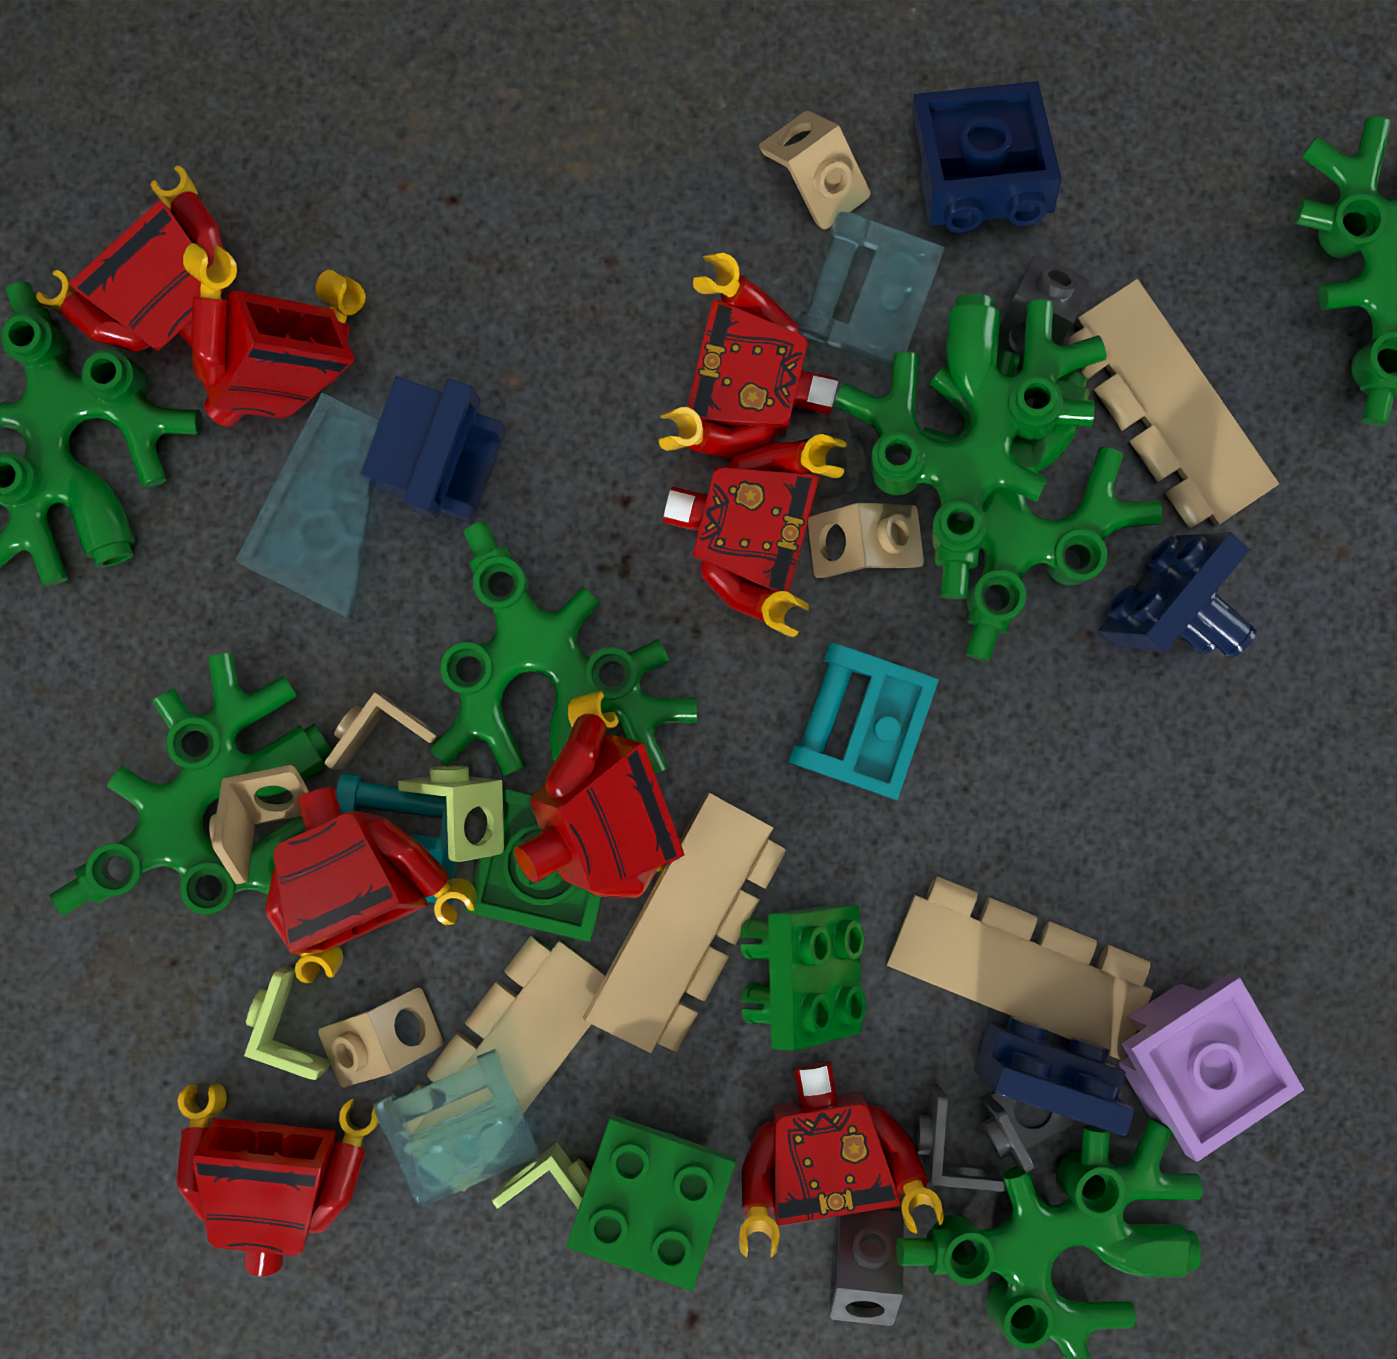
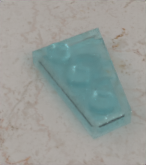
(318, 510)

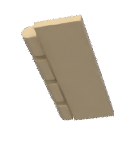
(1183, 413)
(673, 933)
(1005, 970)
(527, 1028)

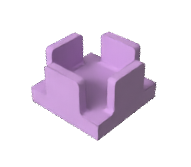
(1206, 1064)

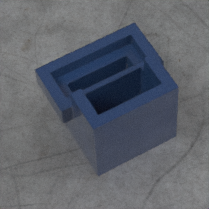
(434, 449)

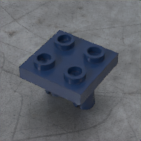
(1182, 599)

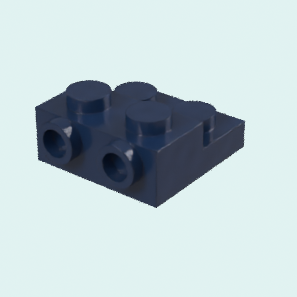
(986, 155)
(1054, 1077)

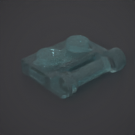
(890, 294)
(464, 1146)

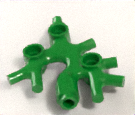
(1373, 232)
(47, 416)
(982, 459)
(1020, 538)
(548, 645)
(172, 813)
(1092, 1216)

